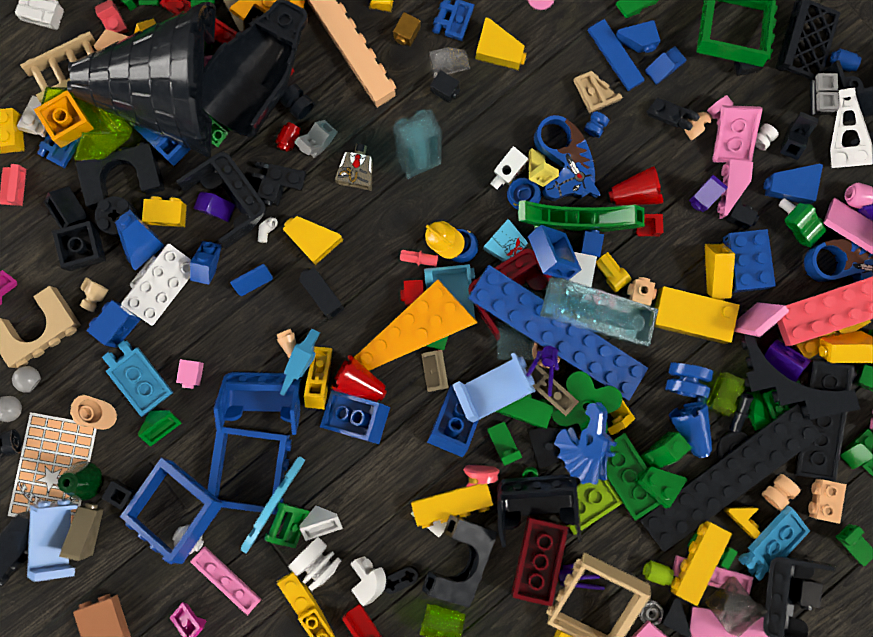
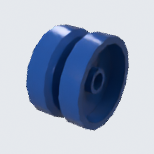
(689, 380)

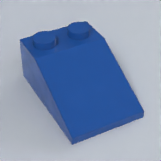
(355, 417)
(452, 428)

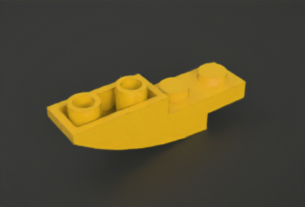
(305, 606)

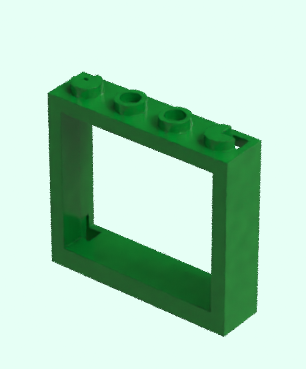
(736, 52)

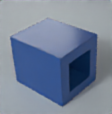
(592, 243)

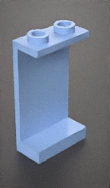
(495, 389)
(47, 533)

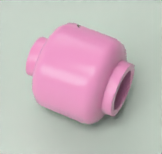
(859, 195)

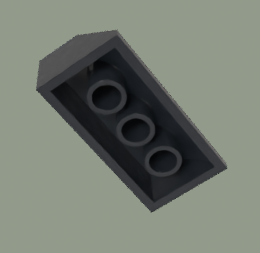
(13, 545)

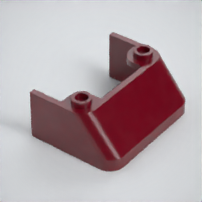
(520, 268)

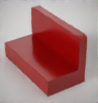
(360, 623)

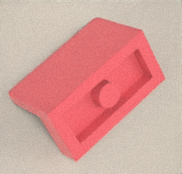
(12, 185)

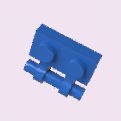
(458, 21)
(57, 155)

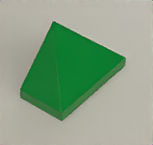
(758, 412)
(157, 426)

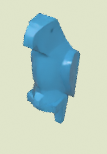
(300, 360)

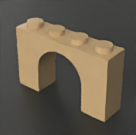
(59, 323)

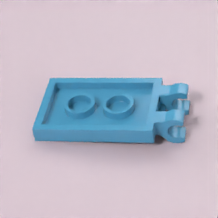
(137, 378)
(775, 541)

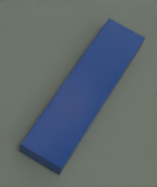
(616, 55)

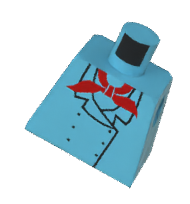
(505, 242)

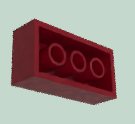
(539, 561)

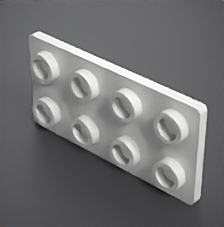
(157, 284)

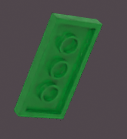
(624, 473)

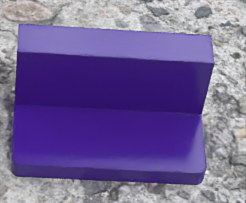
(786, 360)

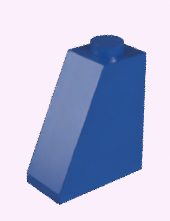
(795, 185)
(137, 239)

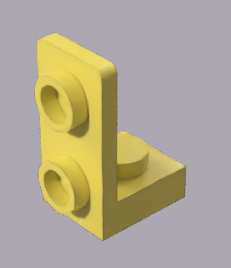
(539, 170)

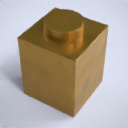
(406, 29)

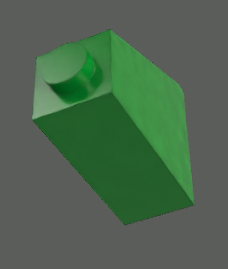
(666, 450)

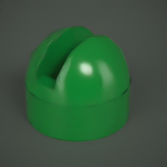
(530, 469)

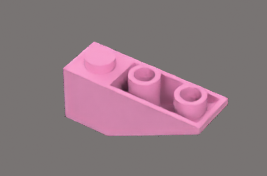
(736, 177)

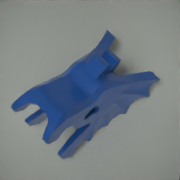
(589, 454)

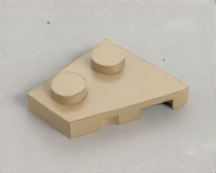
(595, 91)

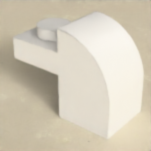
(372, 581)

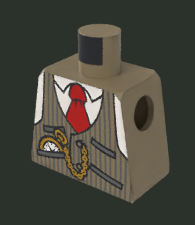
(356, 169)

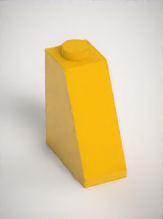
(499, 47)
(312, 238)
(719, 270)
(847, 348)

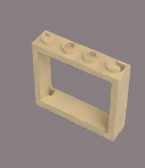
(627, 618)

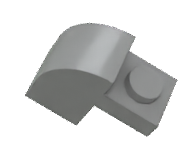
(317, 139)

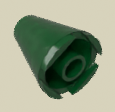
(81, 481)

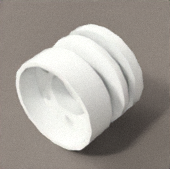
(315, 564)

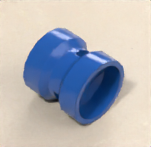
(597, 123)

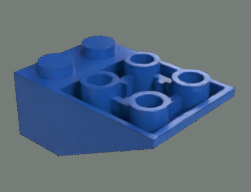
(170, 150)

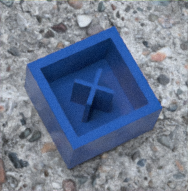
(113, 324)

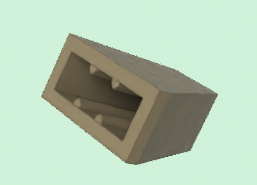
(82, 533)

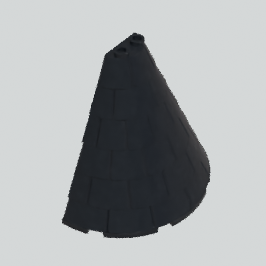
(154, 78)

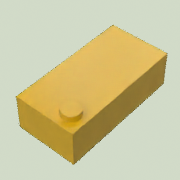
(696, 315)

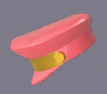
(481, 474)

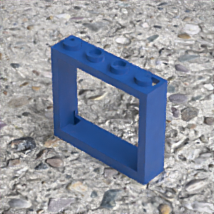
(218, 461)
(197, 527)

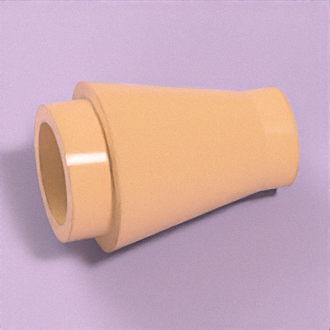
(287, 341)

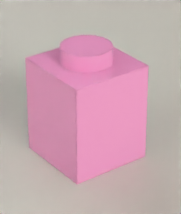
(189, 373)

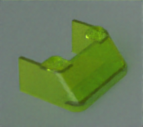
(108, 129)

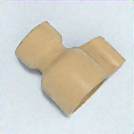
(94, 294)

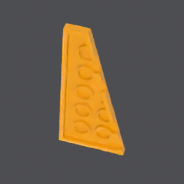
(425, 321)

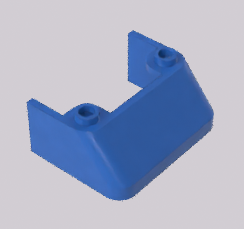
(257, 393)

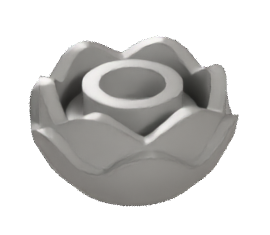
(657, 612)

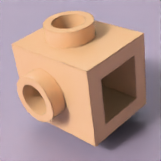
(647, 288)

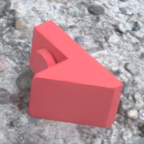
(111, 17)

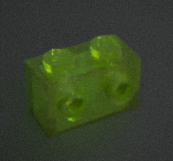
(725, 394)
(442, 622)

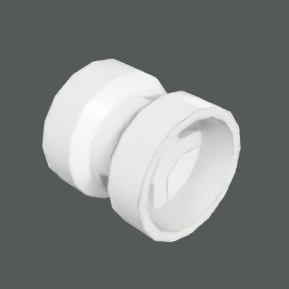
(765, 136)

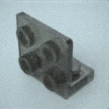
(735, 607)

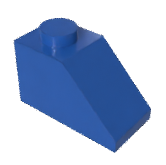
(640, 37)

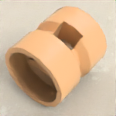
(781, 492)

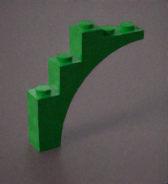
(580, 219)

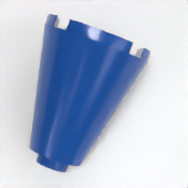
(694, 427)

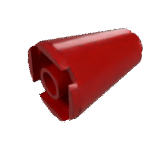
(638, 189)
(358, 381)

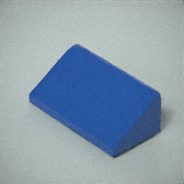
(252, 280)

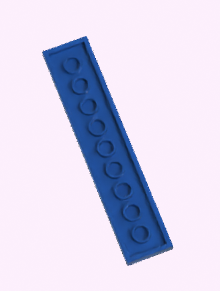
(575, 345)

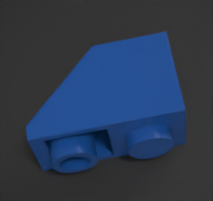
(205, 262)

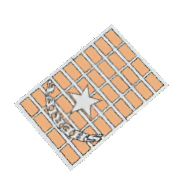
(47, 452)

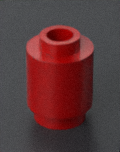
(288, 136)

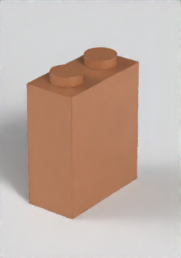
(102, 618)

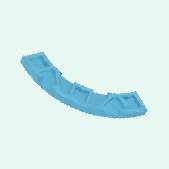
(264, 516)

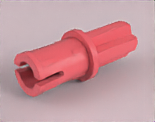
(419, 258)

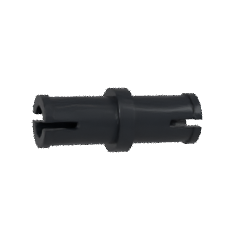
(741, 412)

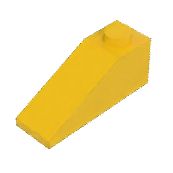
(318, 379)

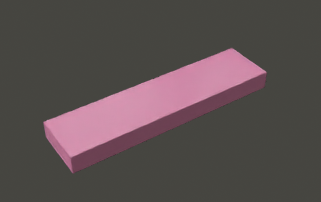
(719, 575)
(226, 580)

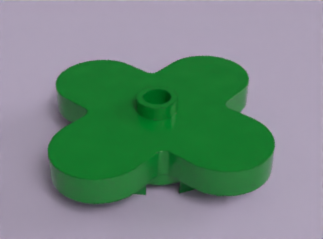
(582, 388)

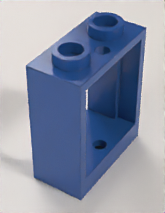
(554, 252)

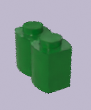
(805, 224)

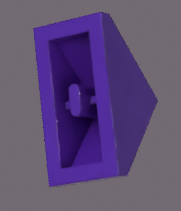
(214, 206)

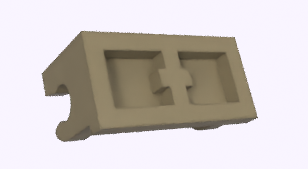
(434, 371)

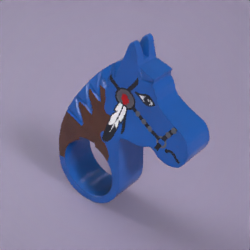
(575, 160)
(851, 260)

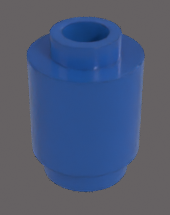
(849, 60)

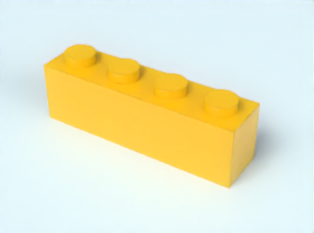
(453, 502)
(700, 563)

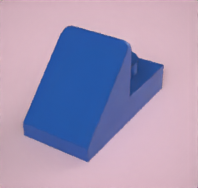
(665, 65)

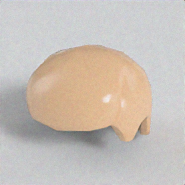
(698, 126)

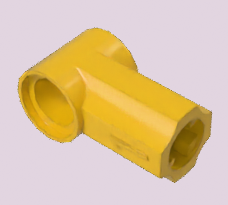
(615, 276)

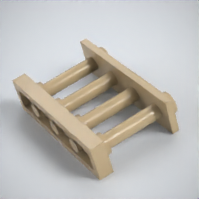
(54, 56)

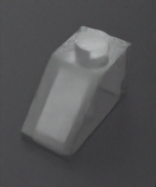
(448, 60)

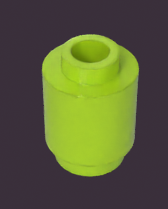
(658, 573)

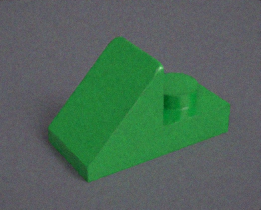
(859, 450)

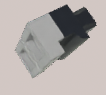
(824, 94)

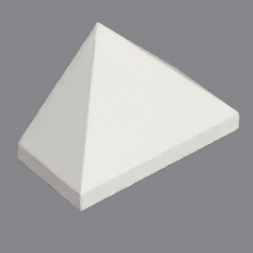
(319, 523)

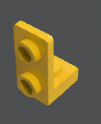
(621, 420)

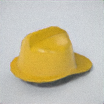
(444, 239)

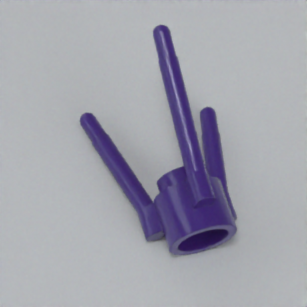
(549, 358)
(566, 570)

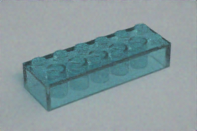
(418, 143)
(598, 312)

